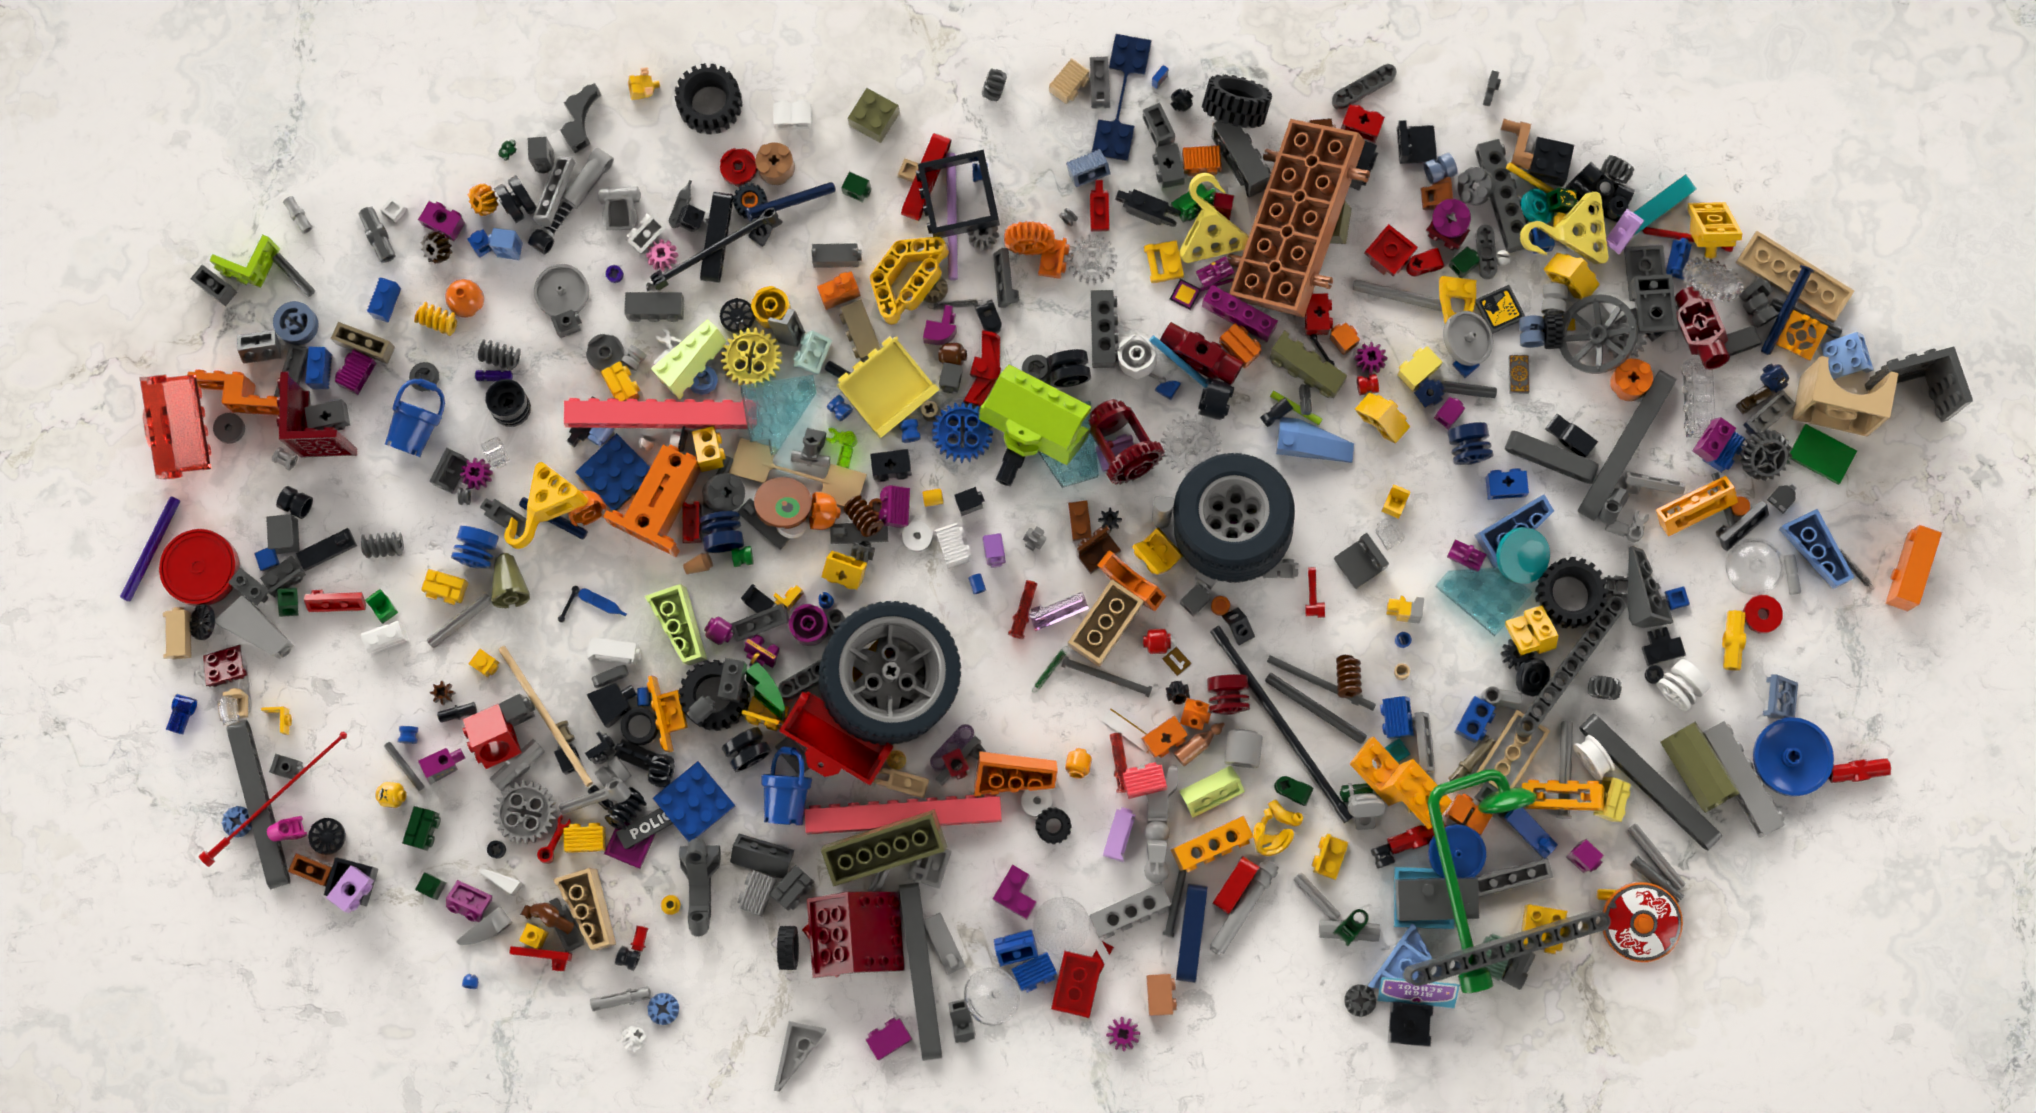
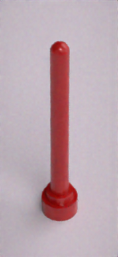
(1675, 235)

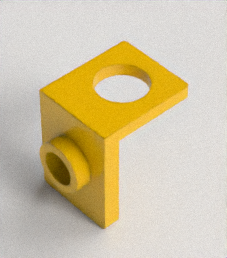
(285, 717)

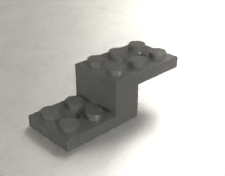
(1651, 289)

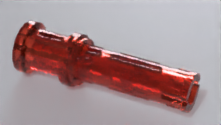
(1021, 617)
(1119, 760)

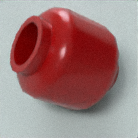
(1157, 641)

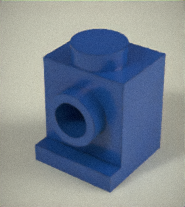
(479, 240)

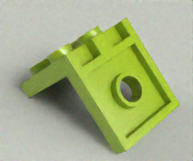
(257, 268)

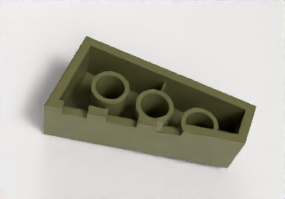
(1307, 366)

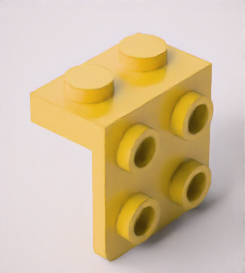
(1157, 552)

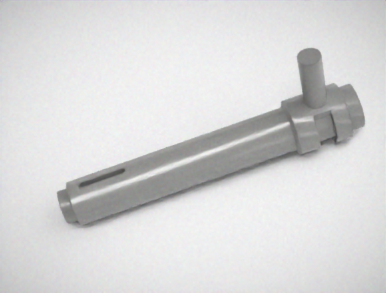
(1259, 883)

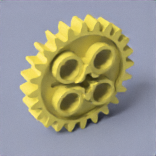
(734, 356)

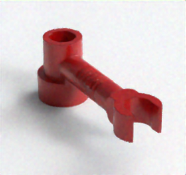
(1314, 608)
(554, 841)

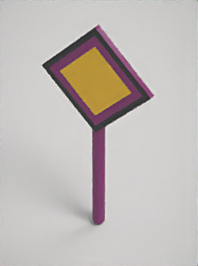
(1187, 293)

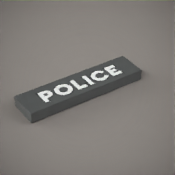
(643, 828)

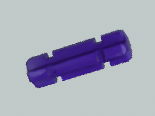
(492, 375)

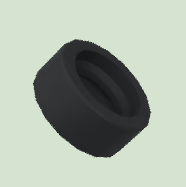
(625, 725)

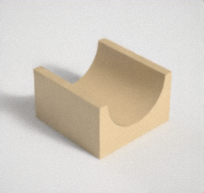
(1828, 405)

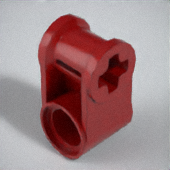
(1428, 262)

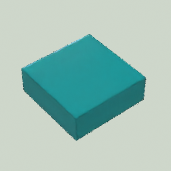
(1397, 750)

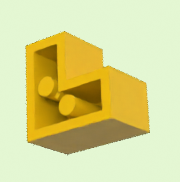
(1572, 273)
(1384, 416)

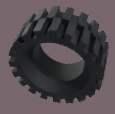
(704, 78)
(1236, 101)
(1582, 572)
(718, 719)

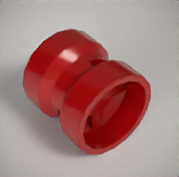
(1367, 384)

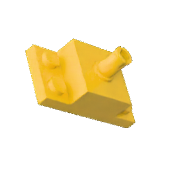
(1713, 226)

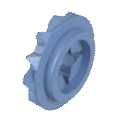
(705, 388)
(228, 824)
(672, 1007)

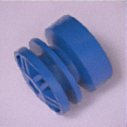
(474, 547)

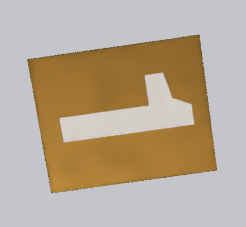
(1176, 661)

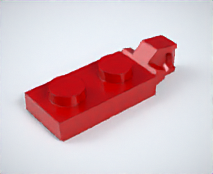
(1099, 208)

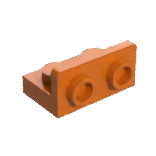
(1052, 262)

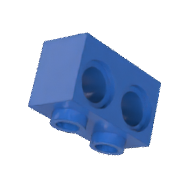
(1471, 717)

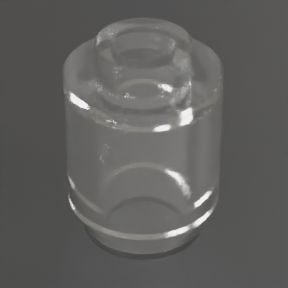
(228, 710)

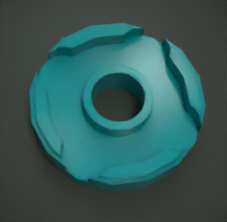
(1529, 208)

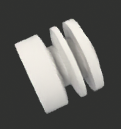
(1684, 685)

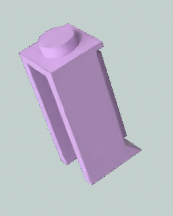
(1119, 834)

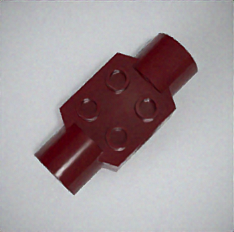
(1702, 328)
(1213, 362)

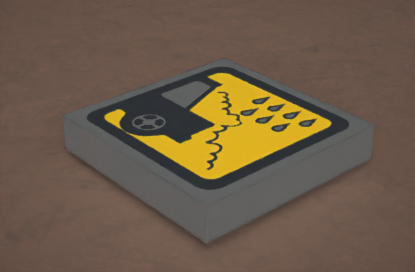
(1500, 308)

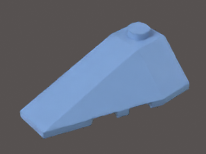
(1308, 441)

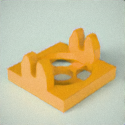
(1805, 353)

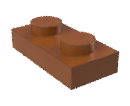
(1080, 520)

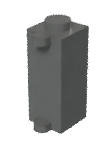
(836, 255)

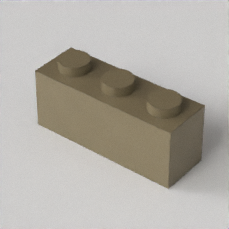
(859, 329)
(363, 342)

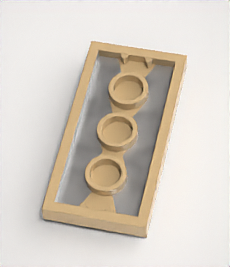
(1512, 752)

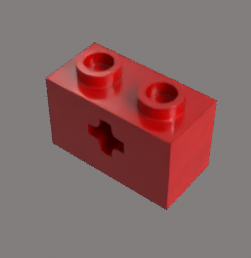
(1368, 130)
(1314, 324)

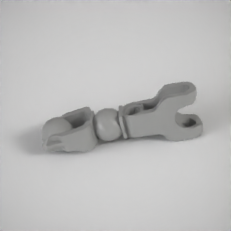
(1157, 829)

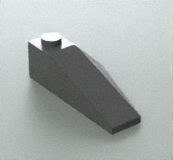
(1644, 600)

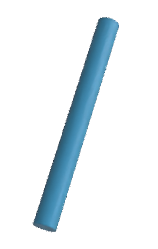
(1179, 361)

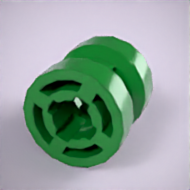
(742, 556)

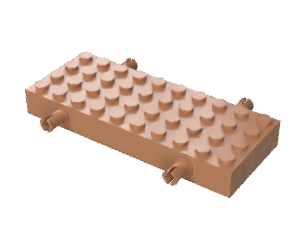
(1297, 217)

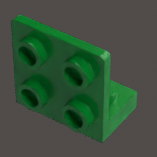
(1190, 207)

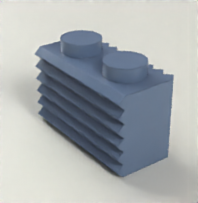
(1088, 168)

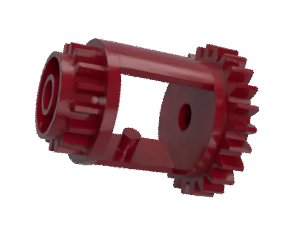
(1134, 460)

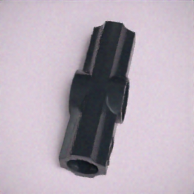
(1011, 463)

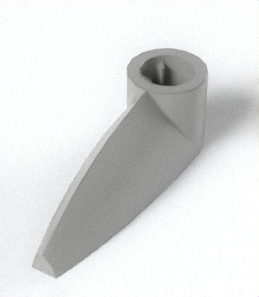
(486, 928)

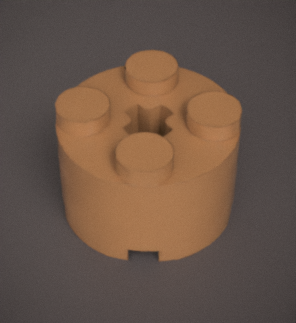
(779, 154)

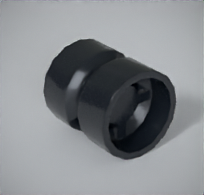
(294, 502)

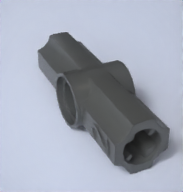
(376, 234)

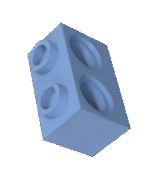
(505, 243)

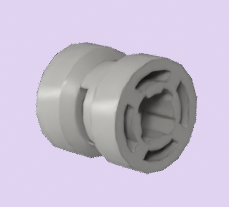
(633, 358)

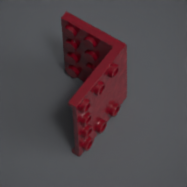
(294, 427)
(855, 933)

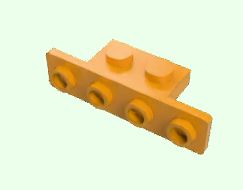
(668, 712)

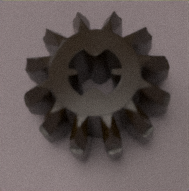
(436, 247)

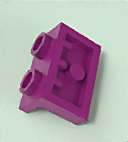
(468, 901)

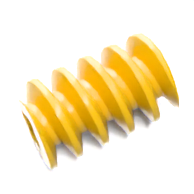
(436, 319)

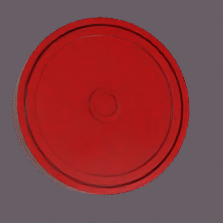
(198, 567)

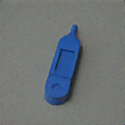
(600, 602)

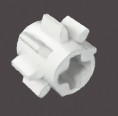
(633, 1038)

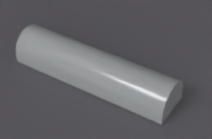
(553, 191)
(1162, 511)
(1514, 877)

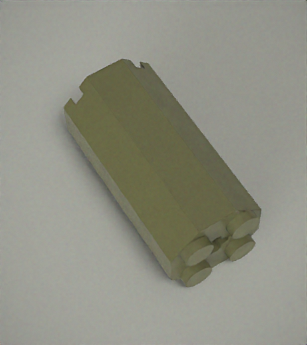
(1699, 767)

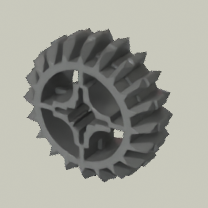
(1776, 454)

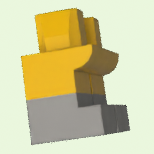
(1406, 611)

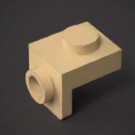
(242, 700)

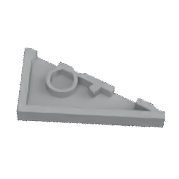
(798, 1044)

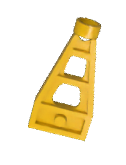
(1456, 288)

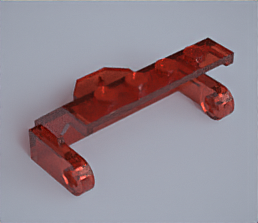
(174, 424)

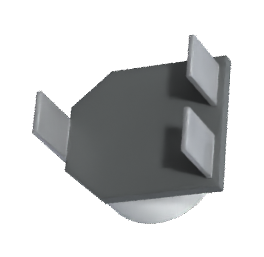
(1783, 497)

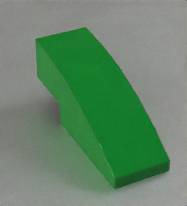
(765, 690)

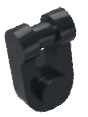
(992, 322)

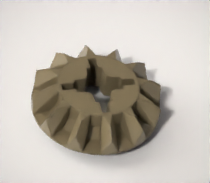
(935, 296)

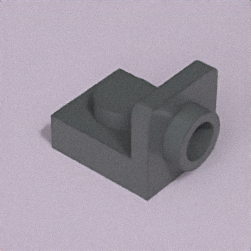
(1755, 288)

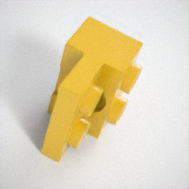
(1533, 631)

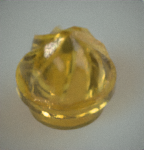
(896, 760)

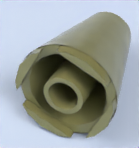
(508, 583)

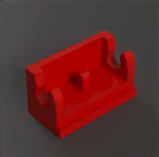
(691, 522)

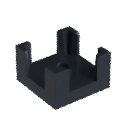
(1410, 1024)

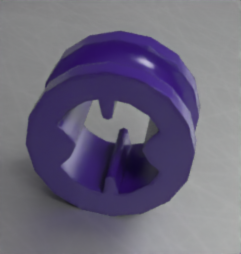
(609, 272)

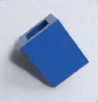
(1542, 240)

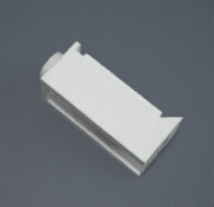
(613, 651)

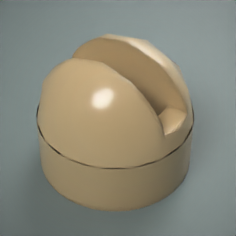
(1402, 668)

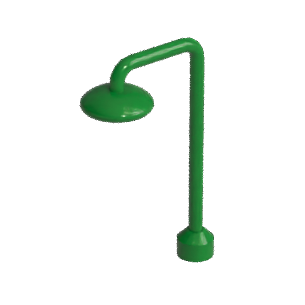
(1500, 801)

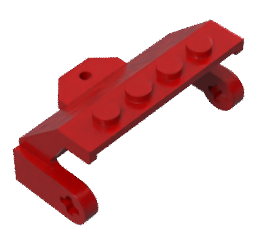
(830, 744)

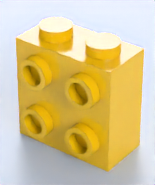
(1537, 916)

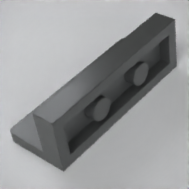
(761, 856)

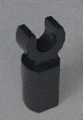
(1277, 412)

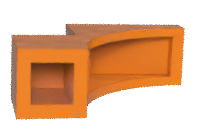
(1130, 580)

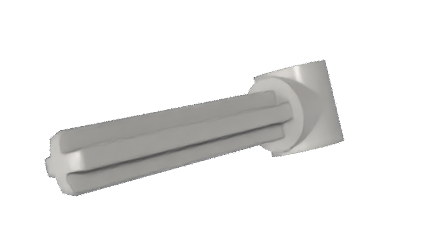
(614, 790)

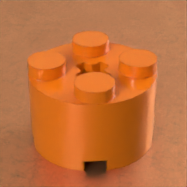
(1623, 385)

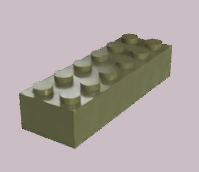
(884, 848)

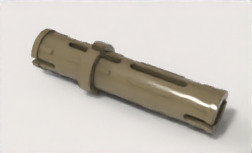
(1465, 767)

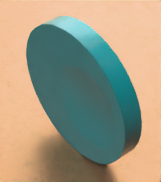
(1523, 555)

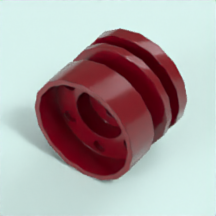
(1228, 697)

